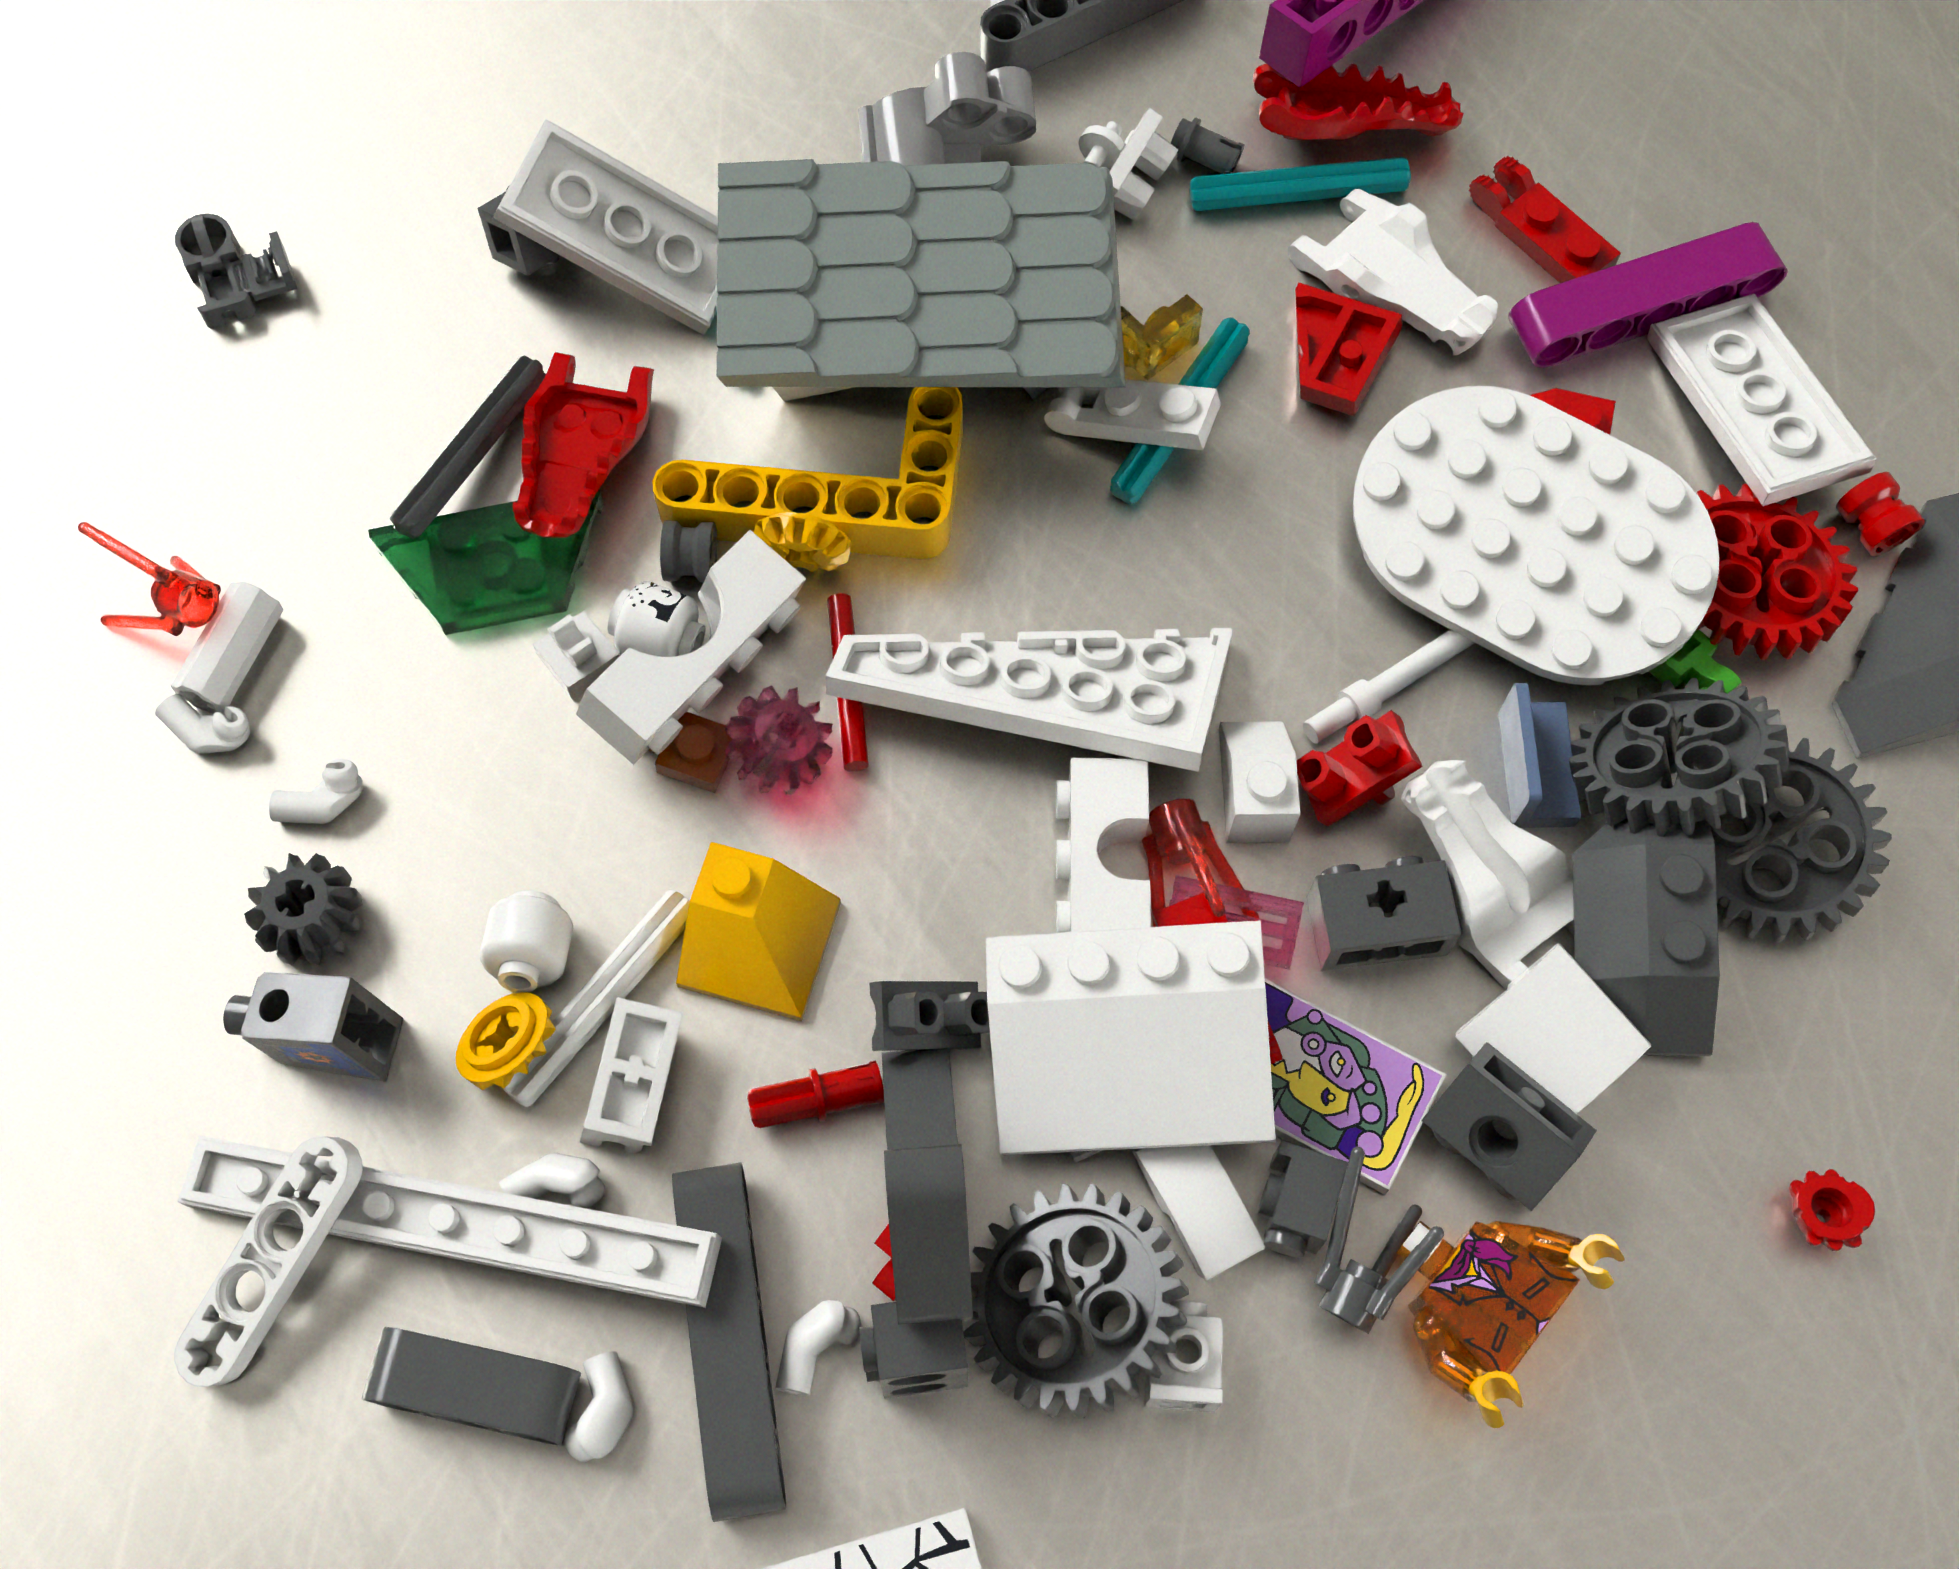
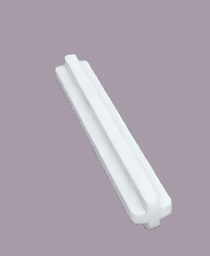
(598, 996)

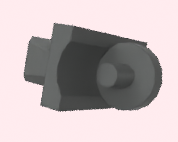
(928, 1015)

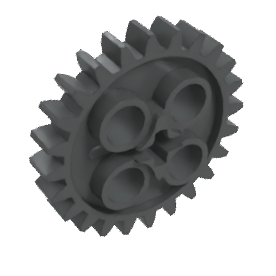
(1725, 758)
(1809, 884)
(1130, 1275)

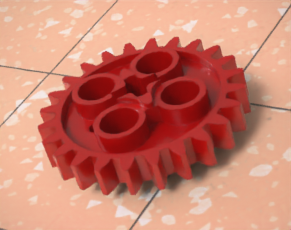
(1775, 576)

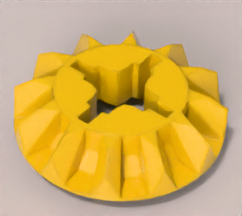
(805, 540)
(479, 1048)

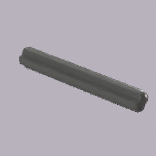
(467, 448)

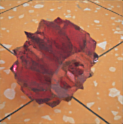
(789, 722)

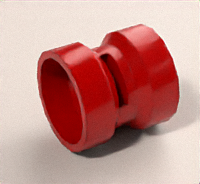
(1880, 514)

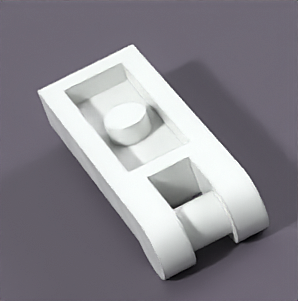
(1137, 413)

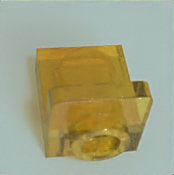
(1162, 338)

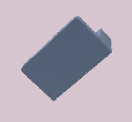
(1537, 761)

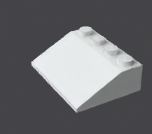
(1130, 1038)

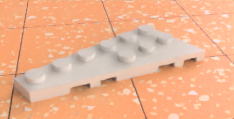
(1057, 686)

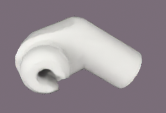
(203, 733)
(325, 802)
(557, 1174)
(808, 1337)
(607, 1413)

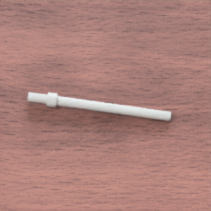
(1366, 697)

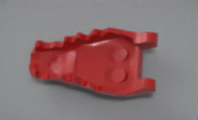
(1348, 104)
(573, 445)

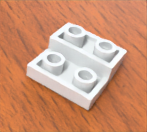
(1558, 1030)

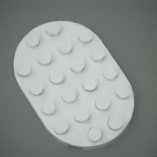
(1535, 534)

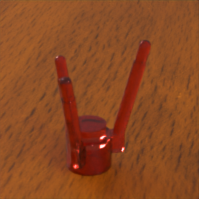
(178, 595)
(1184, 839)

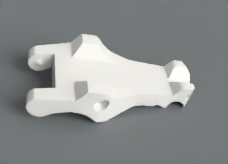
(1394, 266)
(1503, 880)

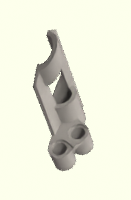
(951, 115)

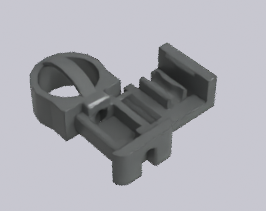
(224, 275)

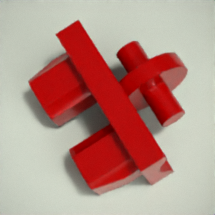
(1359, 768)

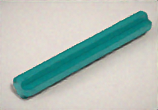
(1298, 183)
(1206, 371)

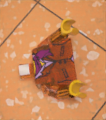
(1494, 1299)

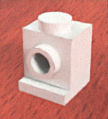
(1195, 1384)

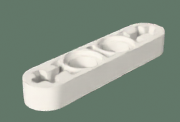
(276, 1266)

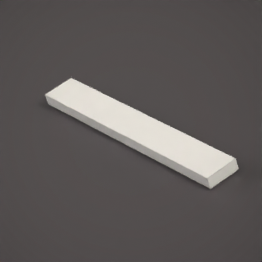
(472, 1224)

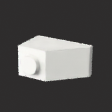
(1258, 782)

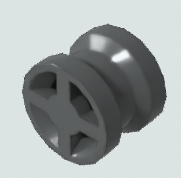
(687, 550)

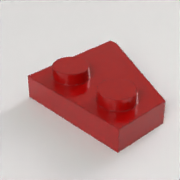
(1340, 347)

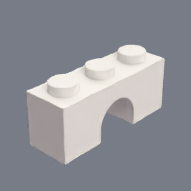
(1103, 806)

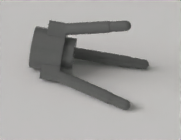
(1359, 1292)

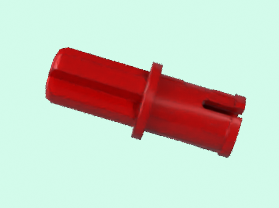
(816, 1095)

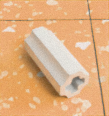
(227, 647)

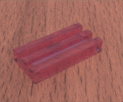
(1256, 902)

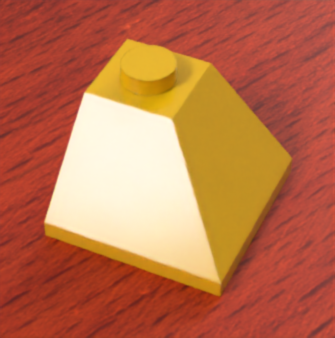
(755, 932)

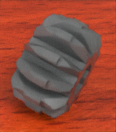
(303, 909)

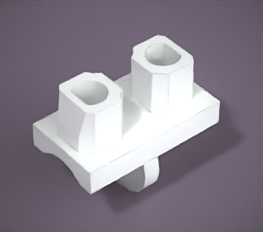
(1141, 148)

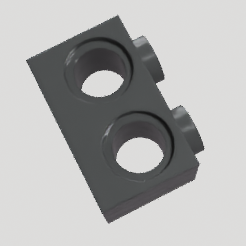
(913, 1356)

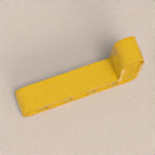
(835, 495)

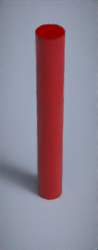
(849, 711)

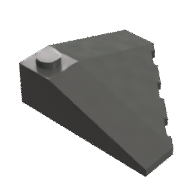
(1911, 651)

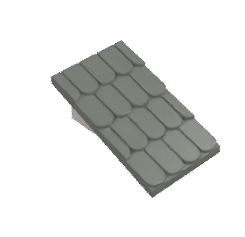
(916, 276)

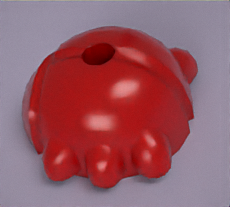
(1842, 1204)

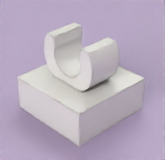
(575, 652)

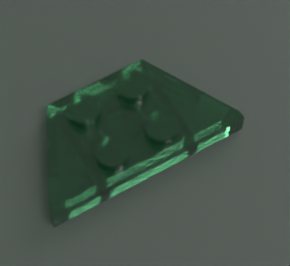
(484, 569)

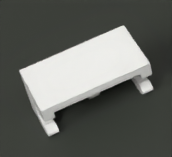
(631, 1075)

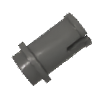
(1206, 147)

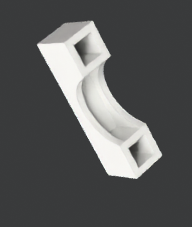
(644, 695)

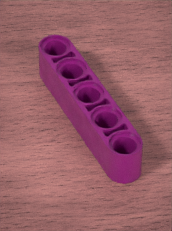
(1631, 296)

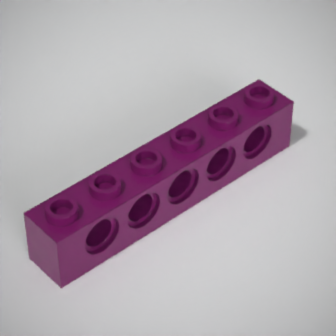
(1314, 34)

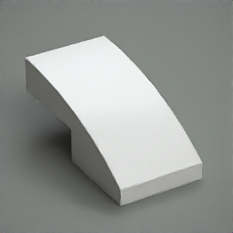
(1202, 1206)

